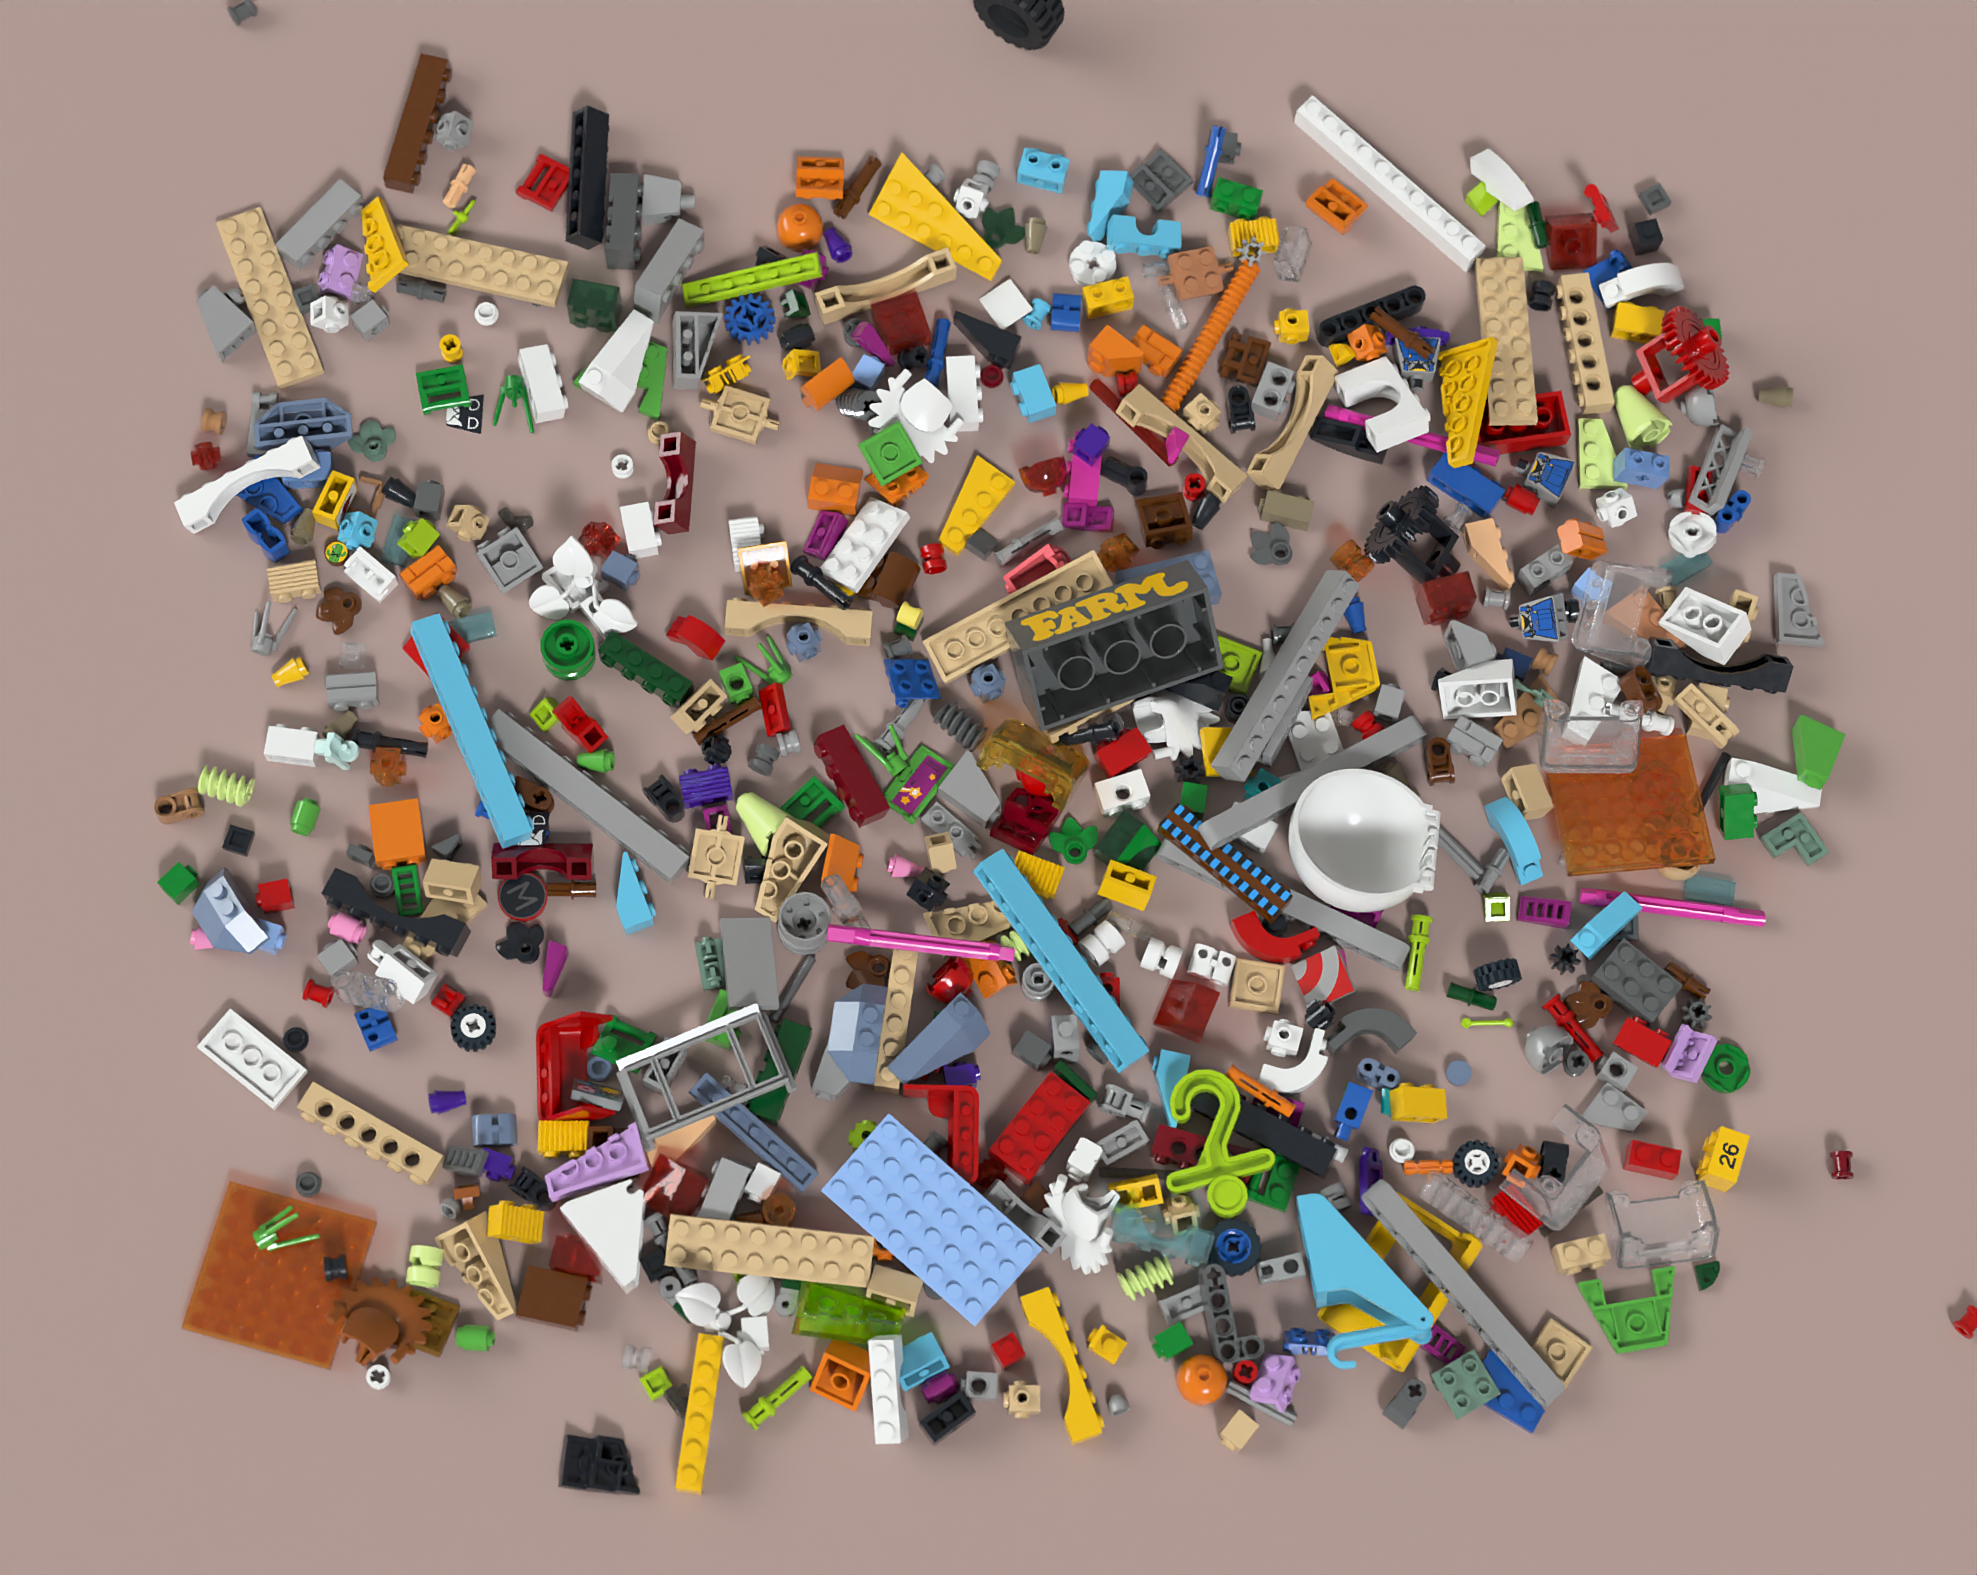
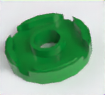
(1739, 1069)

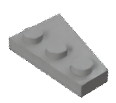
(1792, 613)

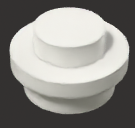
(486, 314)
(1401, 1150)

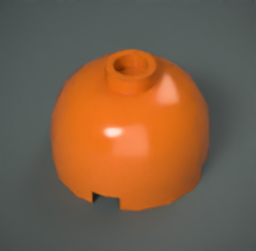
(799, 227)
(1201, 1379)

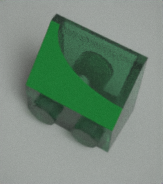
(1128, 843)

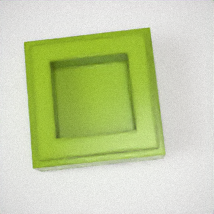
(656, 1383)

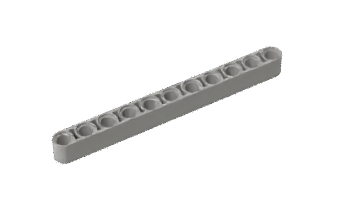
(1284, 796)
(1310, 914)
(1463, 1293)

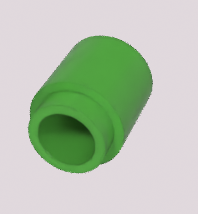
(304, 817)
(475, 1337)

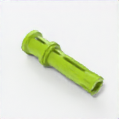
(1422, 940)
(768, 1409)

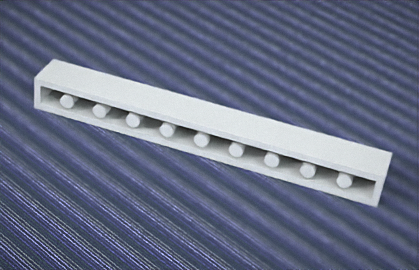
(1389, 183)

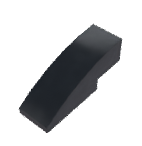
(1346, 438)

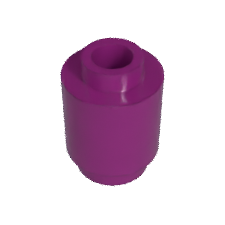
(939, 1387)

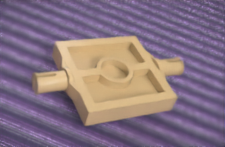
(740, 414)
(716, 857)

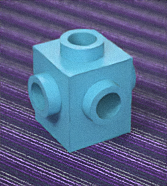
(357, 530)

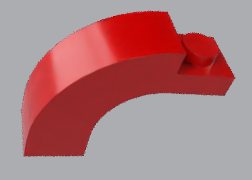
(1267, 947)

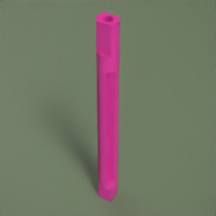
(1430, 440)
(1678, 907)
(919, 943)

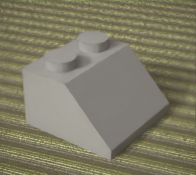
(1467, 645)

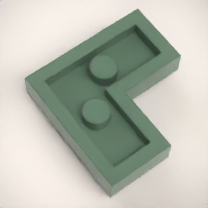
(1797, 834)

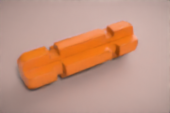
(1425, 1166)

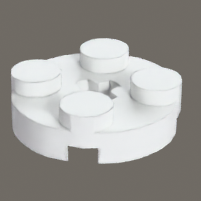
(1088, 252)
(1692, 545)

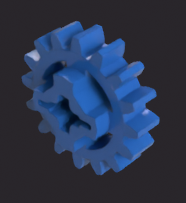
(757, 312)

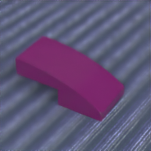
(1085, 518)

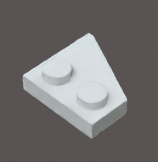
(577, 594)

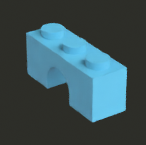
(1125, 237)

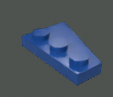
(271, 498)
(1514, 1401)

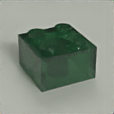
(594, 305)

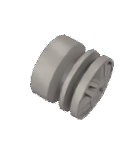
(804, 910)

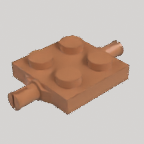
(1195, 273)

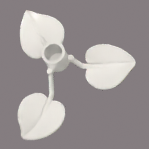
(574, 560)
(700, 1307)

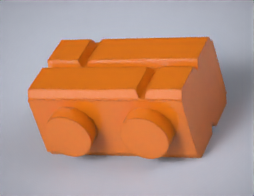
(1159, 352)
(1582, 539)
(428, 573)

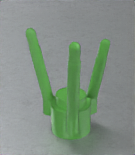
(778, 672)
(893, 762)
(267, 1234)

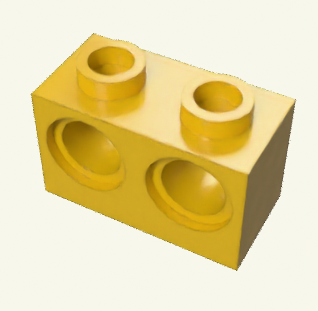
(1107, 298)

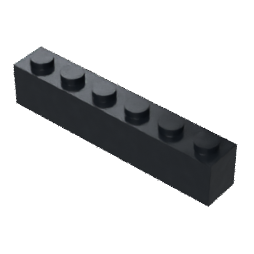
(587, 177)
(1274, 1133)

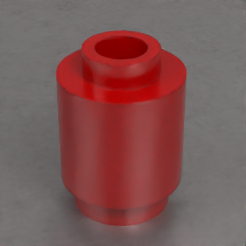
(1521, 499)

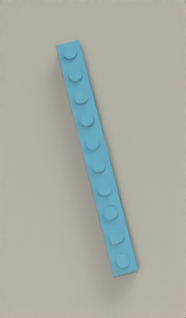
(471, 730)
(1061, 960)

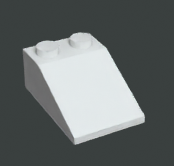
(1706, 625)
(1480, 691)

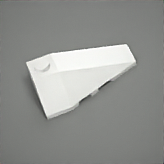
(617, 366)
(1774, 788)

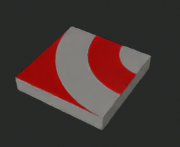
(1324, 976)

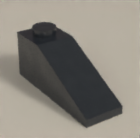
(991, 341)
(1205, 690)

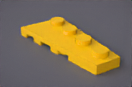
(382, 245)
(977, 501)

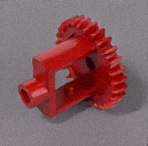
(1696, 348)

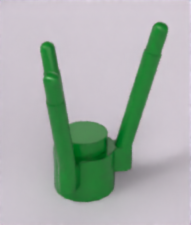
(514, 389)

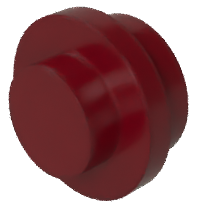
(991, 376)

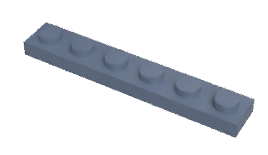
(756, 1135)

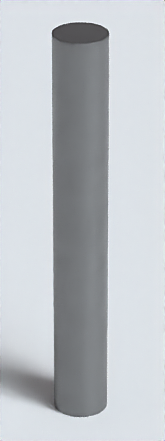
(793, 988)

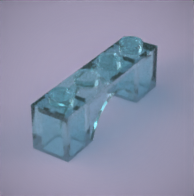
(1192, 1244)

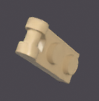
(1706, 715)

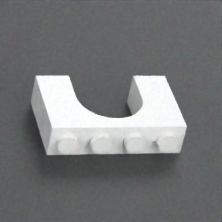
(1383, 380)

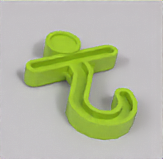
(1216, 1166)

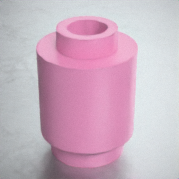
(347, 928)

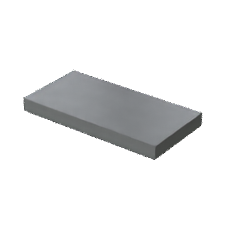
(749, 963)

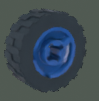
(1247, 1245)

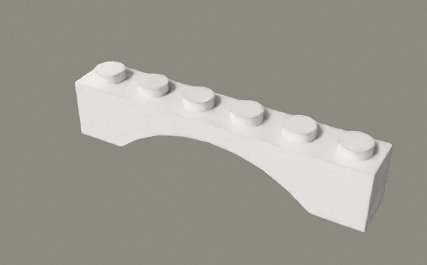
(203, 506)

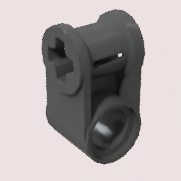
(1403, 1406)

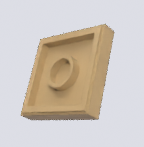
(1257, 986)
(1561, 1350)

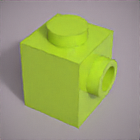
(418, 537)

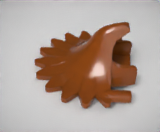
(381, 1319)

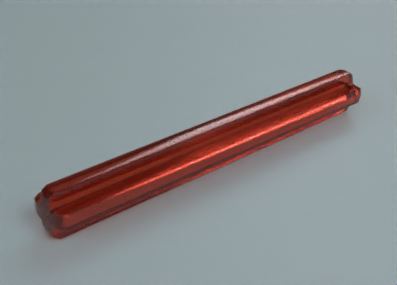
(1144, 434)

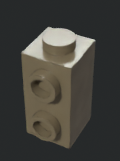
(1286, 509)

